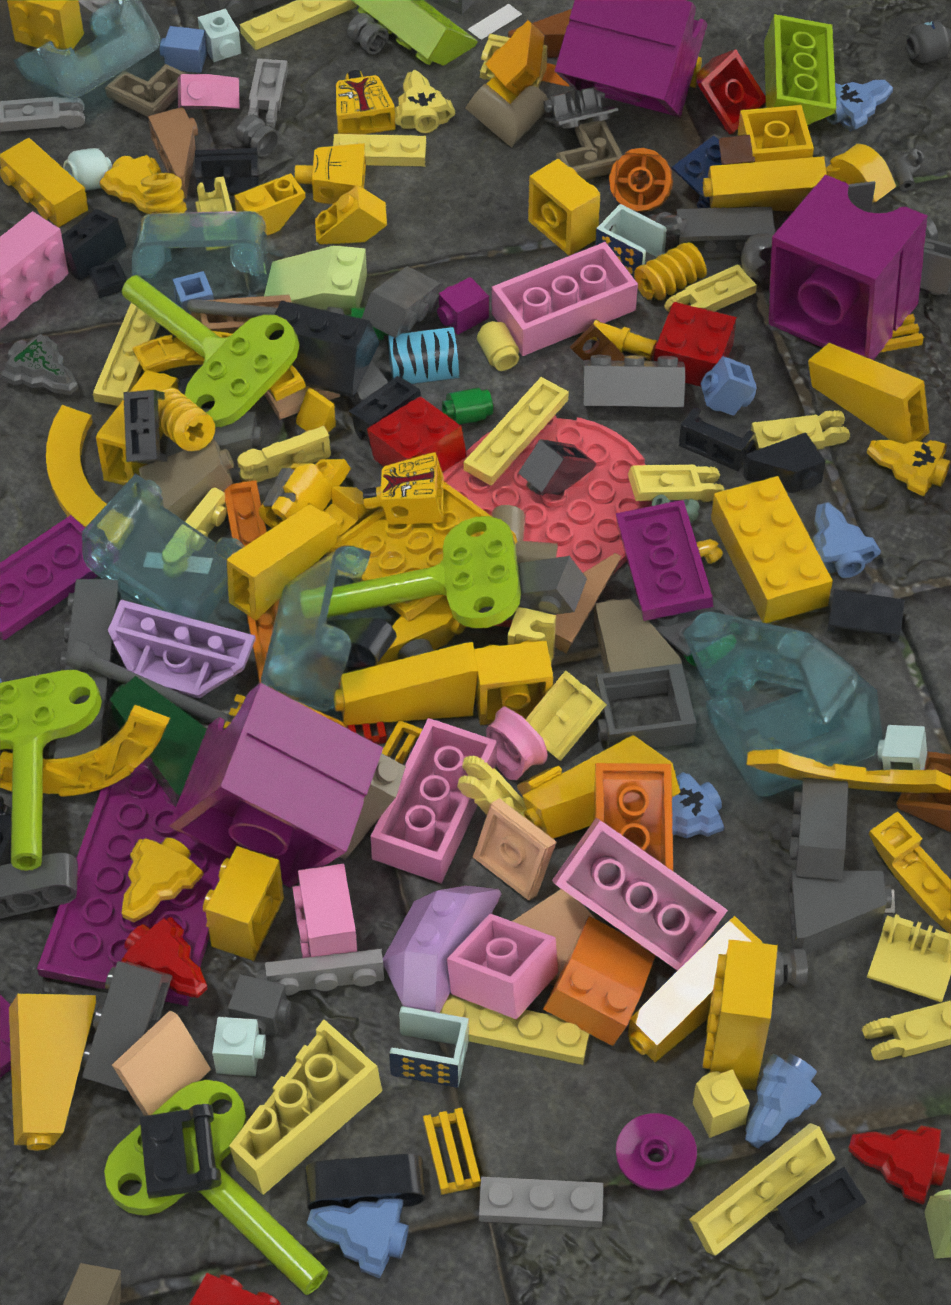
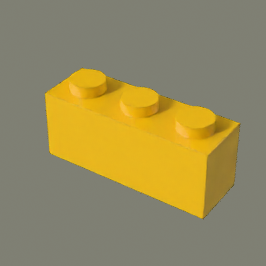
(43, 182)

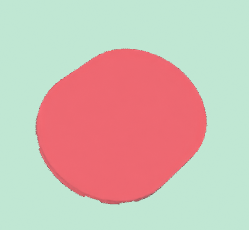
(582, 515)

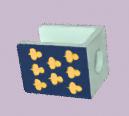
(631, 236)
(425, 1066)

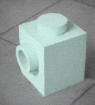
(221, 35)
(903, 748)
(237, 1046)

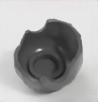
(756, 255)

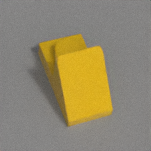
(348, 508)

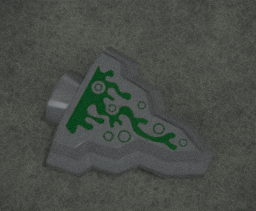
(38, 366)

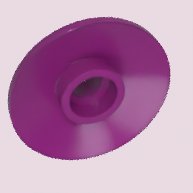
(658, 1135)

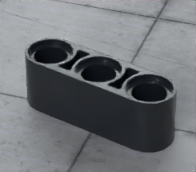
(368, 638)
(365, 1179)

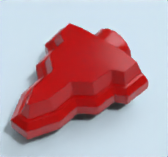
(166, 951)
(905, 1158)

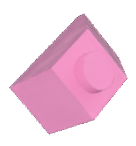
(208, 91)

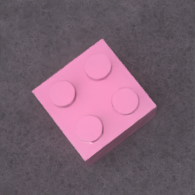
(324, 912)
(503, 966)

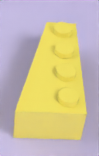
(306, 1108)

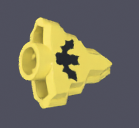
(421, 105)

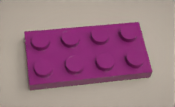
(664, 560)
(41, 575)

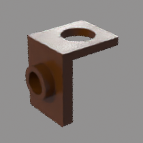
(736, 150)
(602, 347)

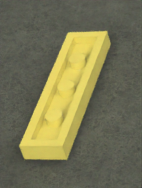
(290, 20)
(122, 366)
(516, 431)
(530, 1033)
(762, 1189)

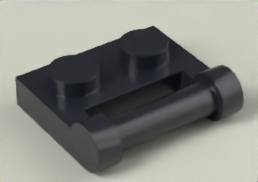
(166, 1155)

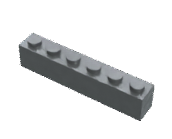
(92, 612)

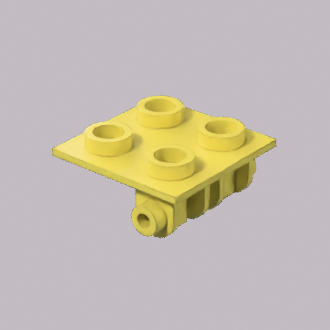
(912, 958)

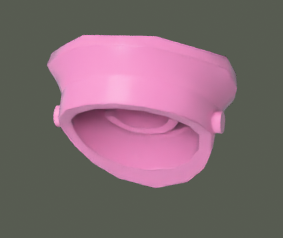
(517, 744)

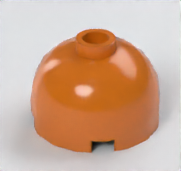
(641, 180)

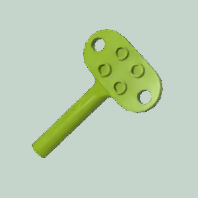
(235, 367)
(472, 576)
(30, 717)
(229, 1198)

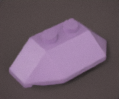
(177, 649)
(428, 937)

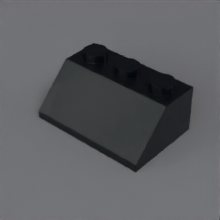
(331, 347)

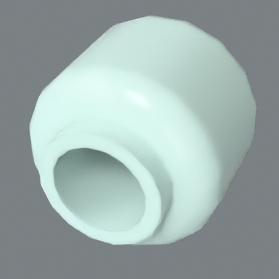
(88, 167)

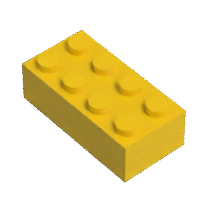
(771, 550)
(740, 1010)

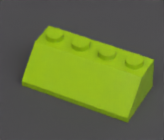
(420, 28)
(800, 66)

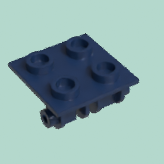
(696, 167)

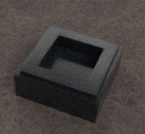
(107, 278)

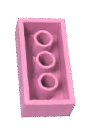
(29, 264)
(564, 298)
(430, 812)
(639, 895)

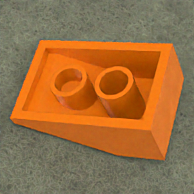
(637, 805)
(601, 981)

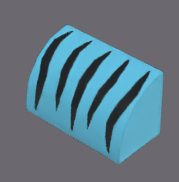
(424, 355)

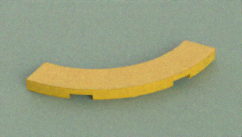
(171, 352)
(65, 468)
(102, 765)
(798, 767)

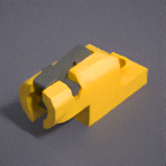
(300, 487)

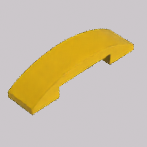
(914, 868)

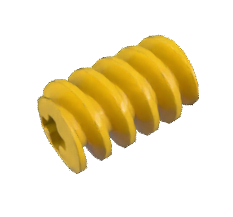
(165, 192)
(670, 271)
(184, 421)

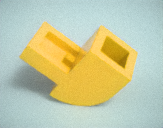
(862, 165)

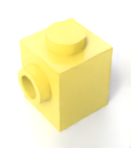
(720, 1102)

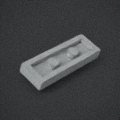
(327, 971)
(541, 1202)

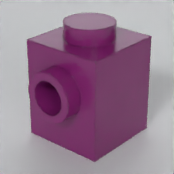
(463, 305)

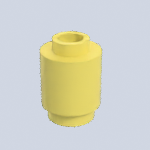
(498, 345)

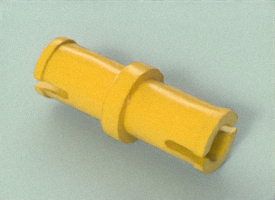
(627, 341)

